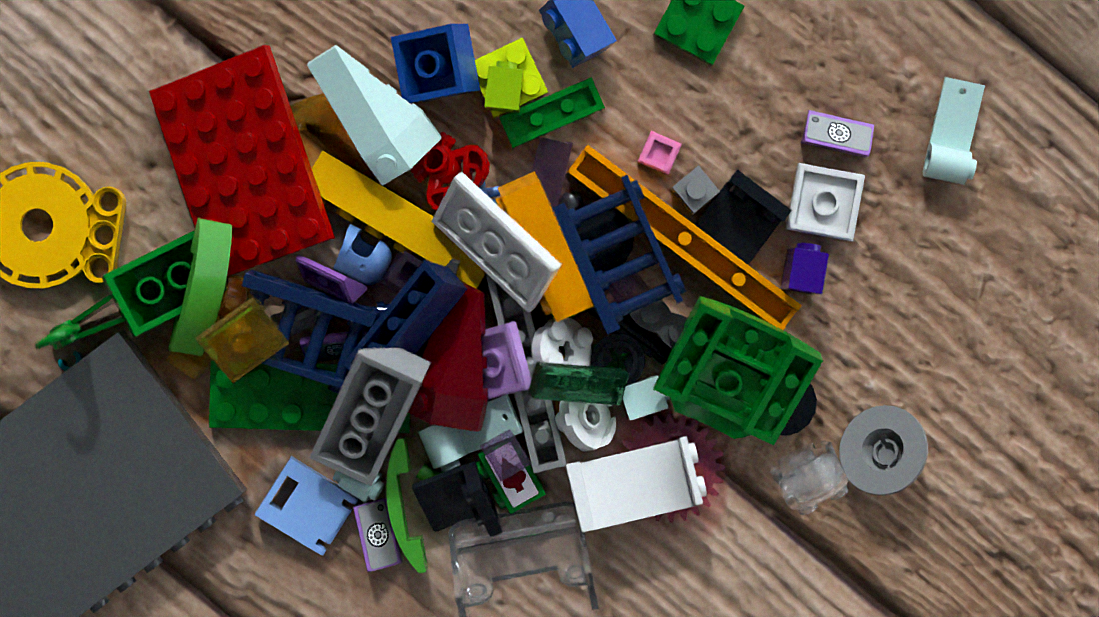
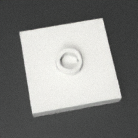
(825, 202)

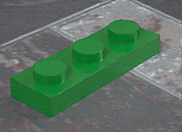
(552, 113)

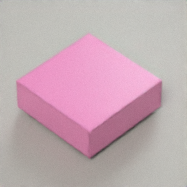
(659, 153)

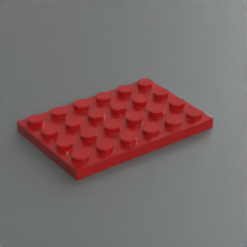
(243, 158)

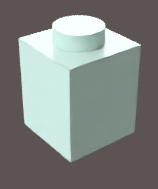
(642, 399)

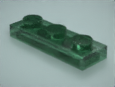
(578, 383)

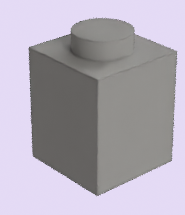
(695, 190)

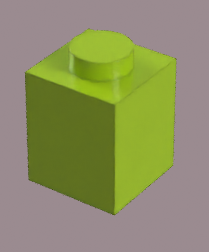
(504, 87)

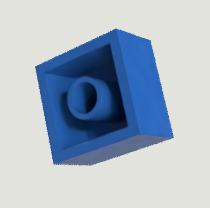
(435, 63)

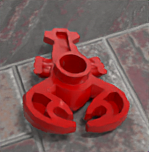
(444, 164)

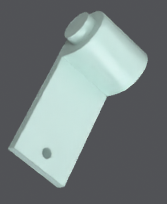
(953, 131)
(449, 444)

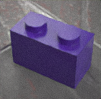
(805, 269)

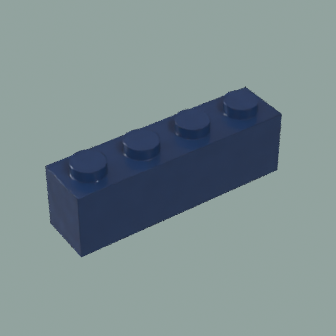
(414, 311)

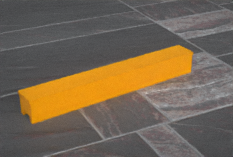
(689, 242)

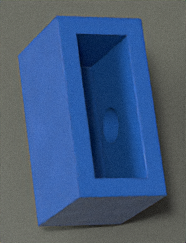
(577, 29)

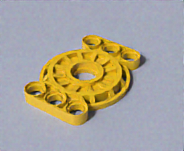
(73, 226)

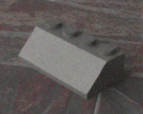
(369, 411)

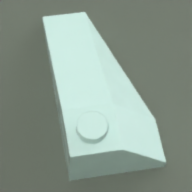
(378, 120)

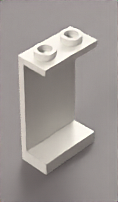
(635, 484)

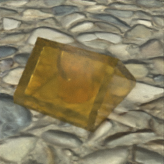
(242, 339)

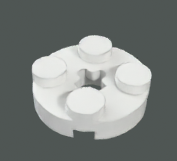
(564, 333)
(584, 434)

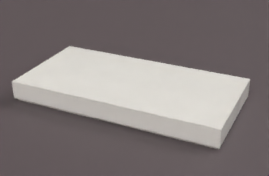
(495, 242)

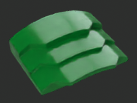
(737, 372)

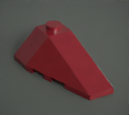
(453, 383)

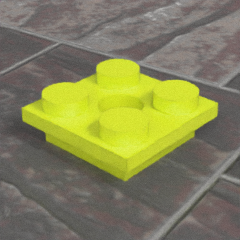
(516, 52)

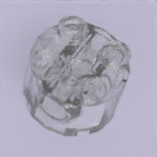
(810, 477)

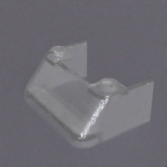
(531, 543)

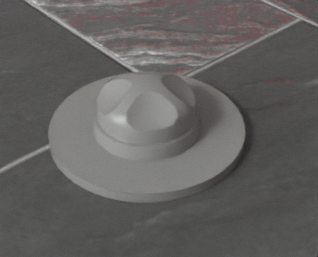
(883, 450)

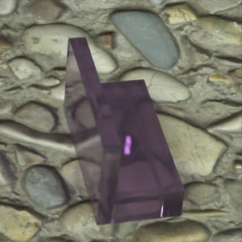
(551, 166)

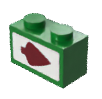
(515, 490)

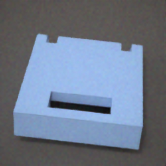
(311, 510)

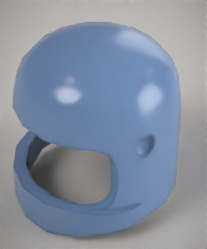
(362, 260)

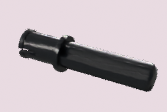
(650, 344)

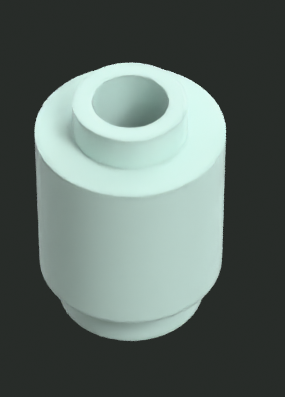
(358, 489)

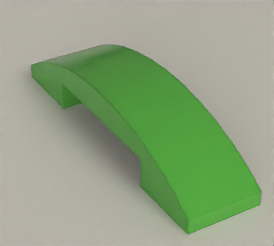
(204, 286)
(413, 546)

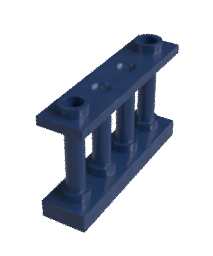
(598, 281)
(326, 308)

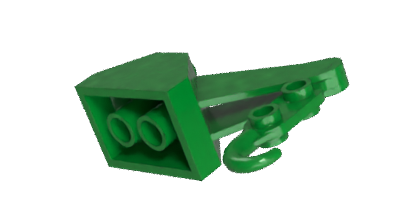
(144, 291)

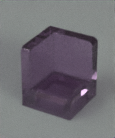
(505, 454)

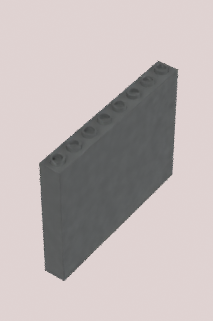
(100, 484)

